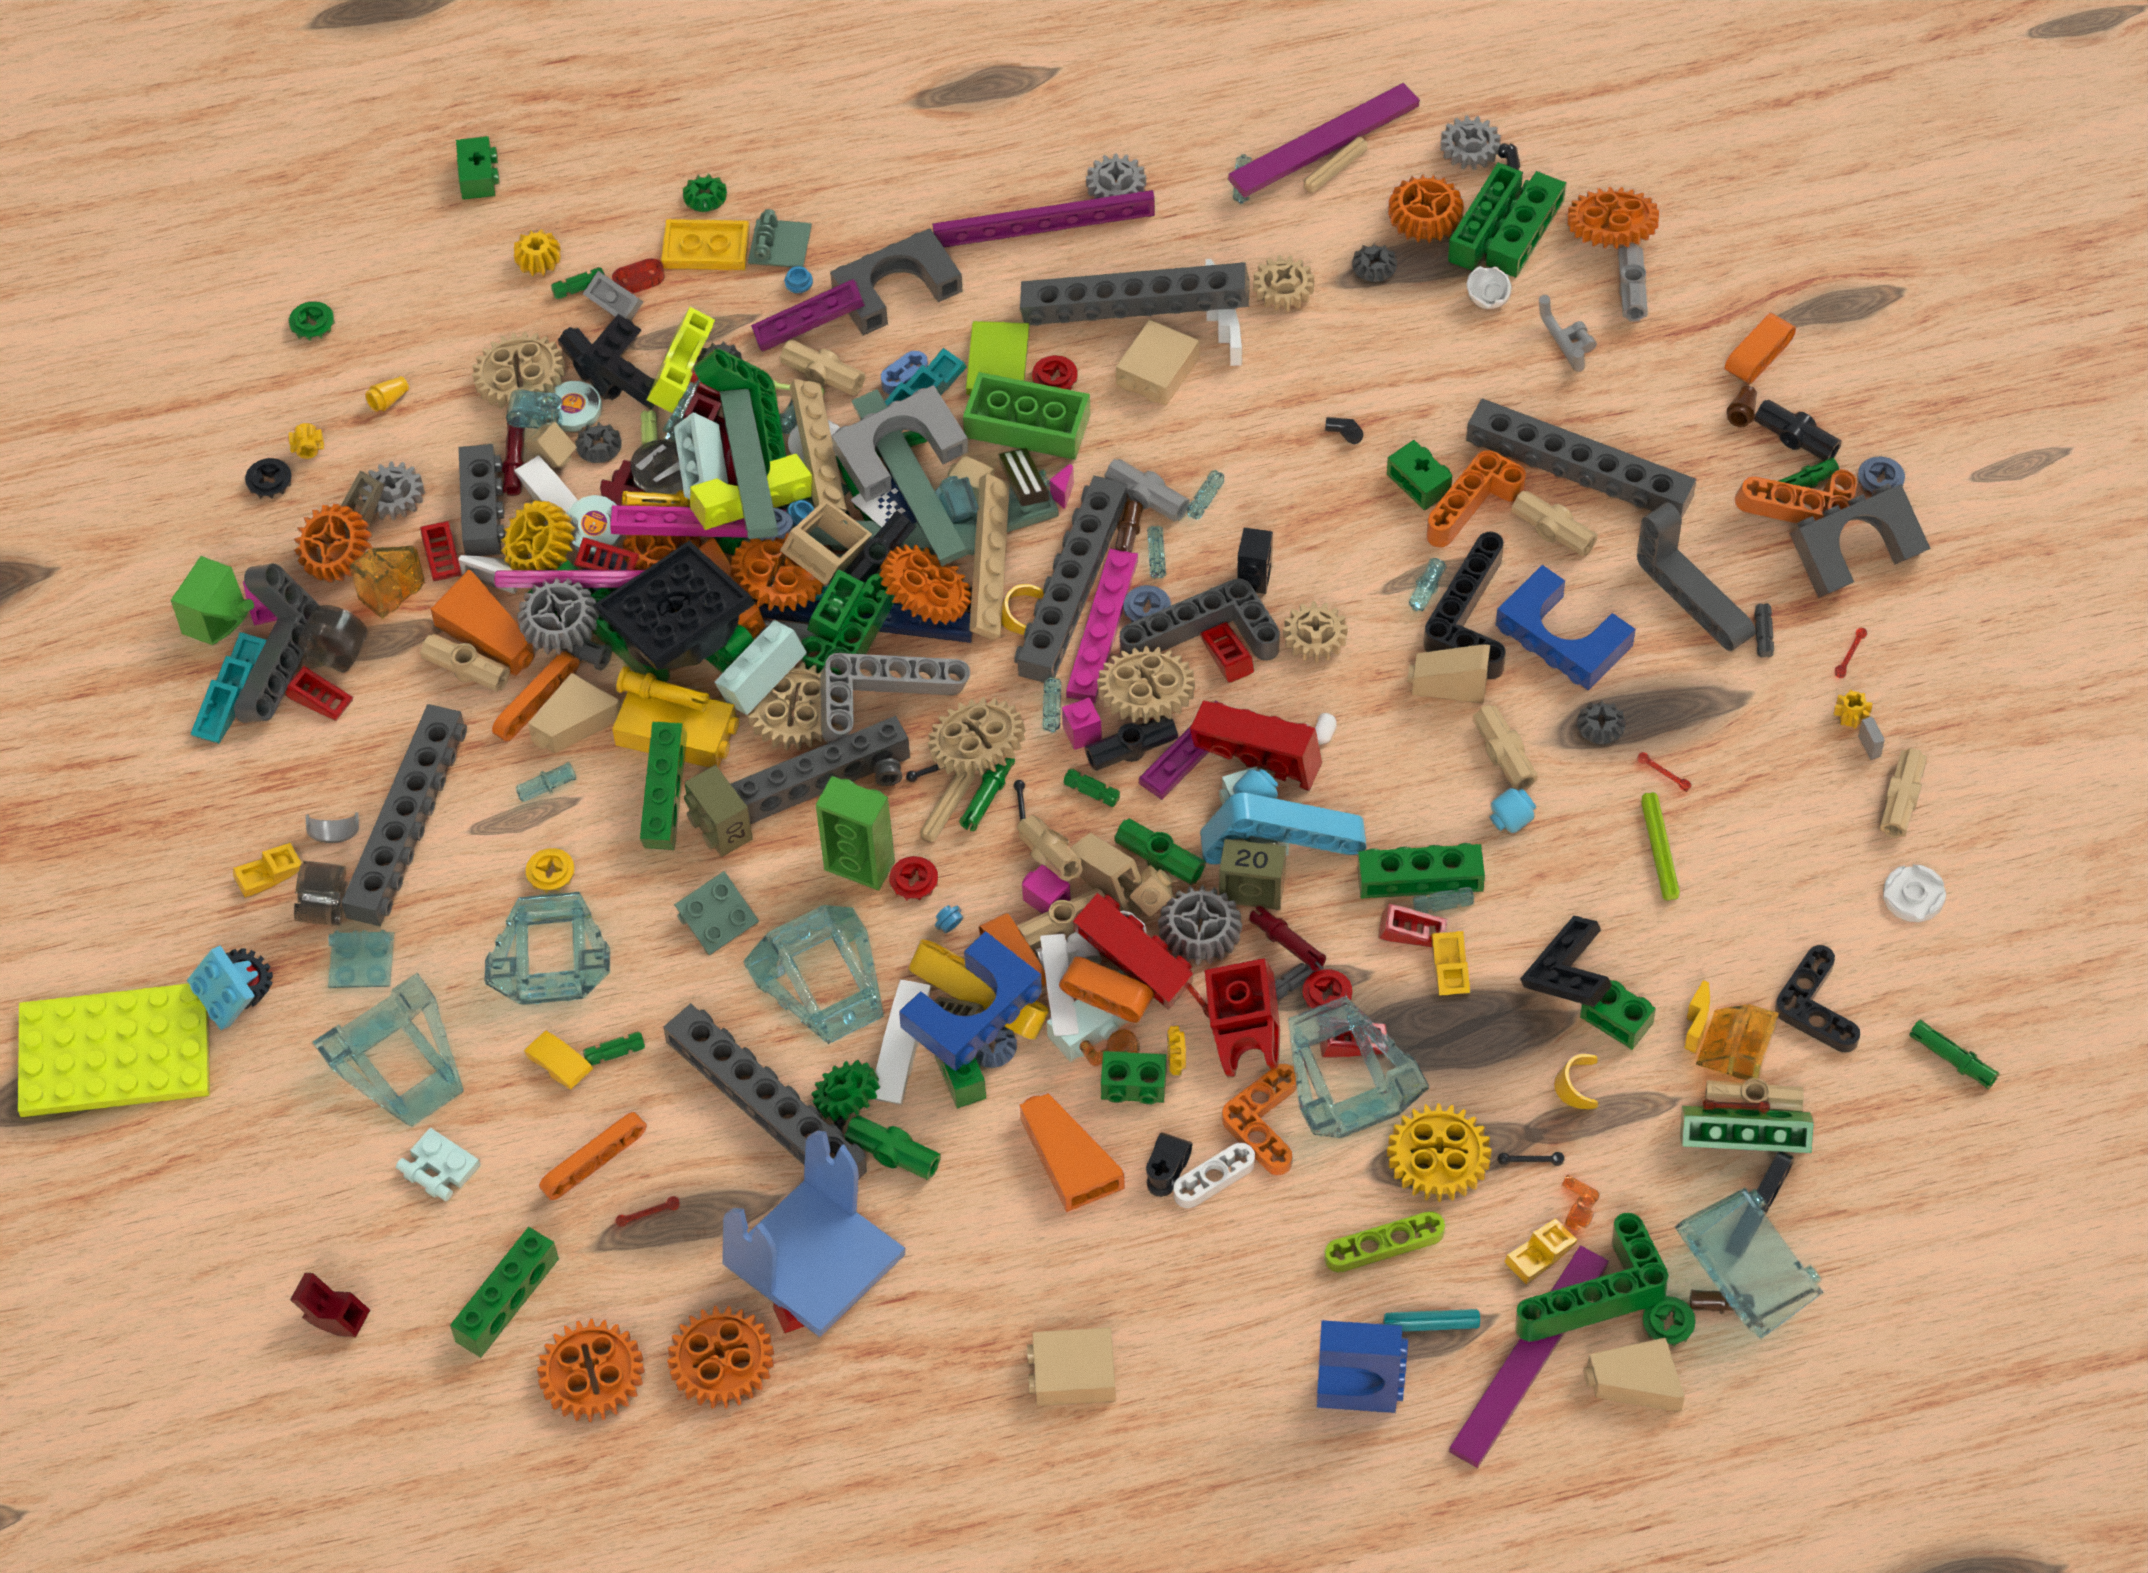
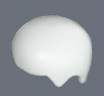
(1488, 287)

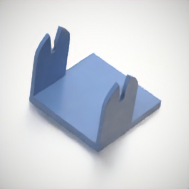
(813, 1246)

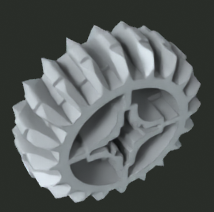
(542, 626)
(1218, 929)

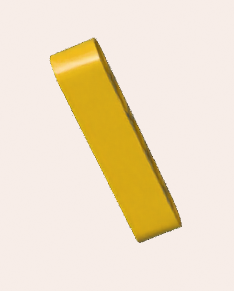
(949, 974)

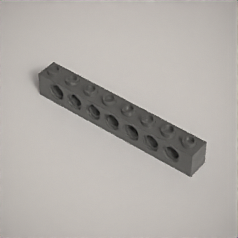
(1135, 294)
(1578, 458)
(1100, 514)
(435, 724)
(746, 1094)

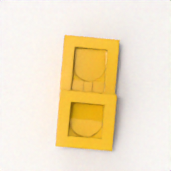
(273, 868)
(1450, 963)
(1698, 1014)
(558, 1059)
(1541, 1251)

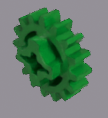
(845, 1090)

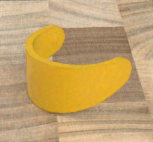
(1007, 619)
(1565, 1089)

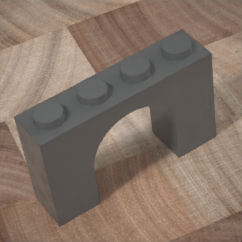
(915, 255)
(1886, 511)

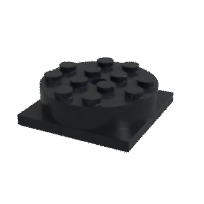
(676, 610)

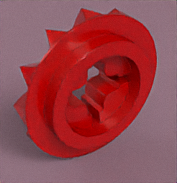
(1049, 365)
(906, 869)
(1321, 981)

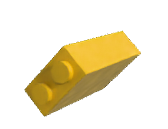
(706, 731)

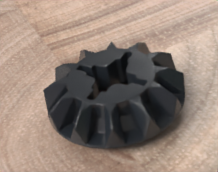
(270, 468)

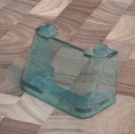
(1750, 1261)

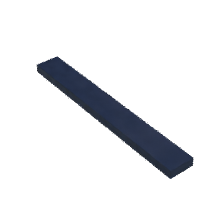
(896, 622)

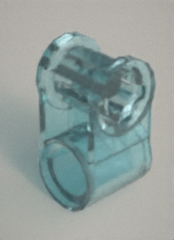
(531, 409)

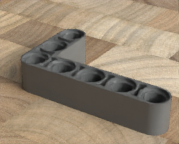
(1685, 582)
(1201, 617)
(282, 650)

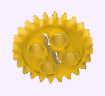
(1439, 1177)

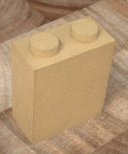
(1157, 362)
(1072, 1366)

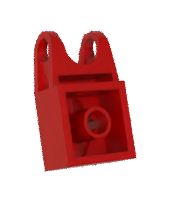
(1243, 1012)

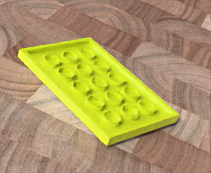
(112, 1050)

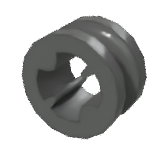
(887, 772)

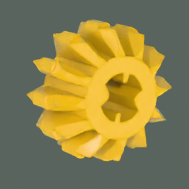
(537, 252)

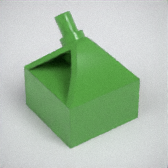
(210, 602)

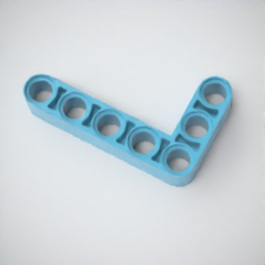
(1281, 821)

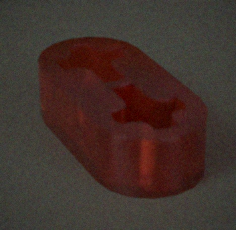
(638, 275)

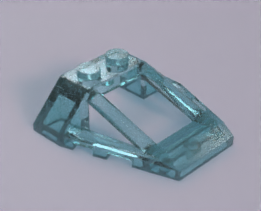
(774, 957)
(511, 974)
(378, 1023)
(1386, 1101)

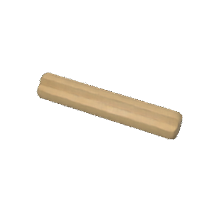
(1335, 164)
(946, 806)

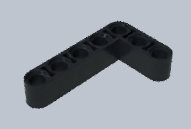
(1473, 580)

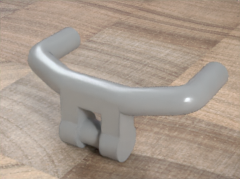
(1573, 351)

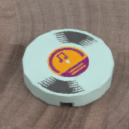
(579, 405)
(592, 520)

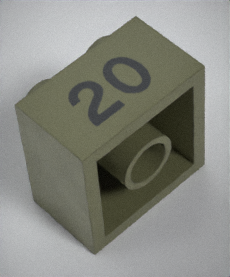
(717, 811)
(1253, 873)

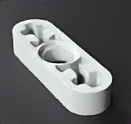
(1190, 1179)

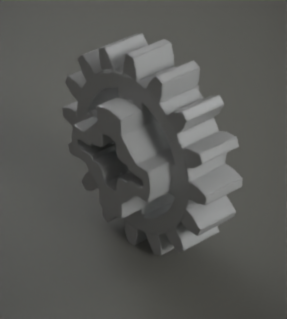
(1470, 142)
(1103, 176)
(400, 492)

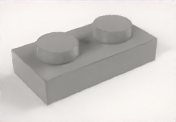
(612, 297)

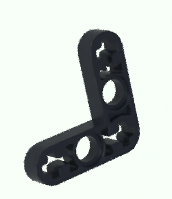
(1806, 1007)

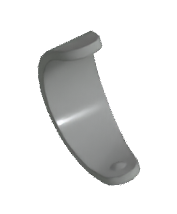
(332, 830)

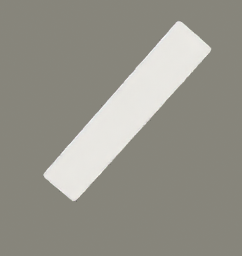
(1055, 965)

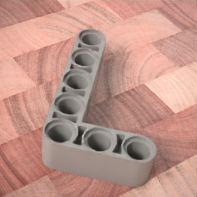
(881, 681)

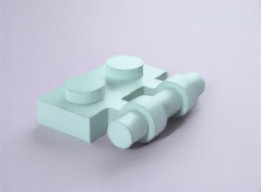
(444, 1158)

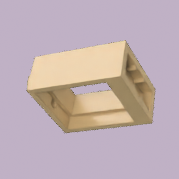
(813, 555)

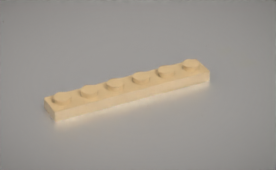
(817, 443)
(989, 557)

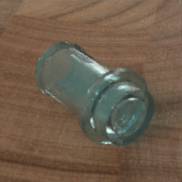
(788, 418)

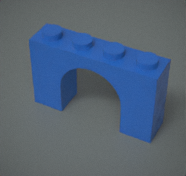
(1580, 659)
(957, 1037)
(1361, 1366)

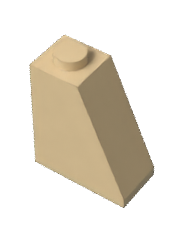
(1451, 673)
(572, 714)
(1108, 871)
(1636, 1375)

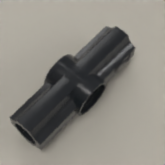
(575, 345)
(1797, 430)
(889, 536)
(1116, 749)

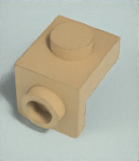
(1153, 891)

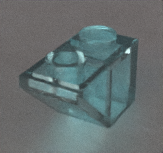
(957, 498)

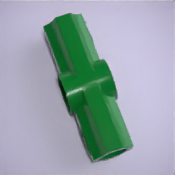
(1174, 859)
(892, 1147)

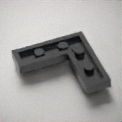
(606, 360)
(1553, 970)

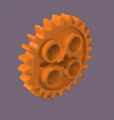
(1613, 217)
(759, 562)
(925, 585)
(560, 1378)
(731, 1381)

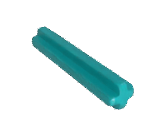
(1434, 1319)

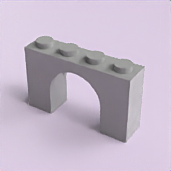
(922, 413)

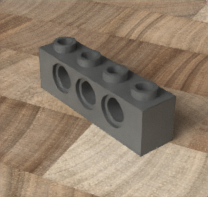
(480, 500)

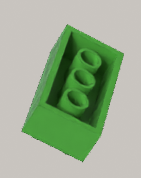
(1026, 415)
(855, 832)

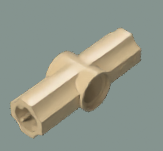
(822, 367)
(1554, 523)
(453, 655)
(1505, 747)
(1903, 793)
(1049, 848)
(1048, 922)
(1779, 1097)

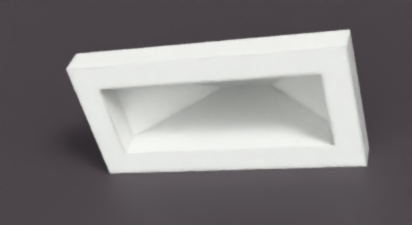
(484, 569)

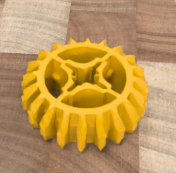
(530, 535)

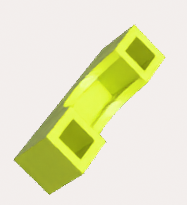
(679, 360)
(720, 503)

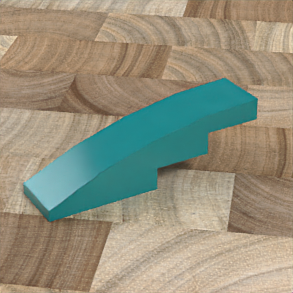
(940, 373)
(219, 702)

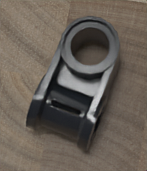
(1167, 1163)

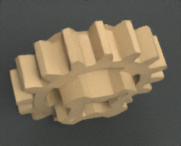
(1283, 283)
(1315, 631)

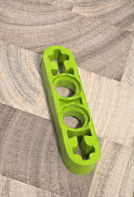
(1382, 1237)

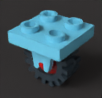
(230, 983)

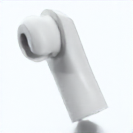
(1325, 728)

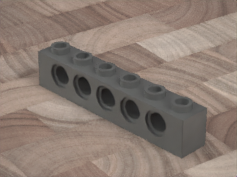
(810, 772)

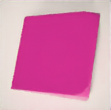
(1062, 485)

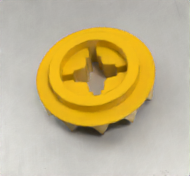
(542, 861)
(1176, 1050)

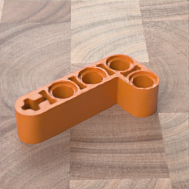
(1484, 475)
(1754, 489)

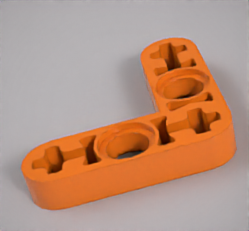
(1252, 1116)

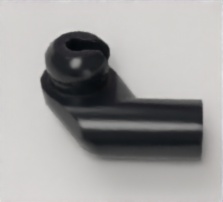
(1511, 153)
(1347, 427)

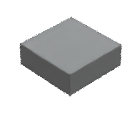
(1871, 738)

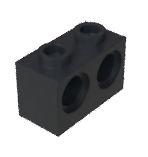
(1255, 558)

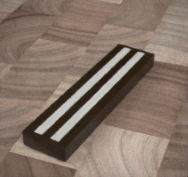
(1024, 477)

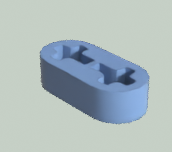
(901, 370)

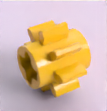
(306, 440)
(1852, 708)

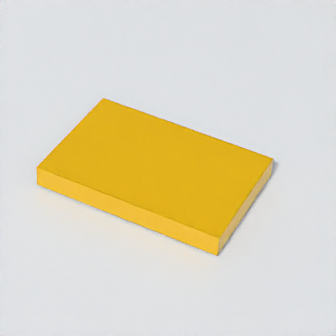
(705, 244)

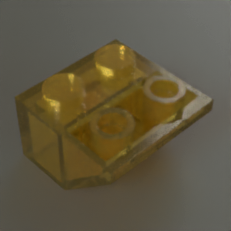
(387, 577)
(1738, 1040)

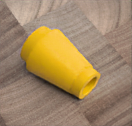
(386, 393)

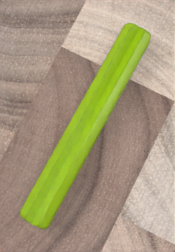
(1660, 846)

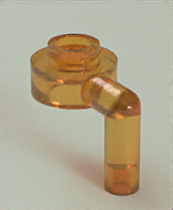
(1115, 1043)
(1580, 1213)

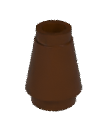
(1742, 407)

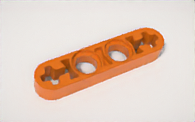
(534, 696)
(592, 1156)

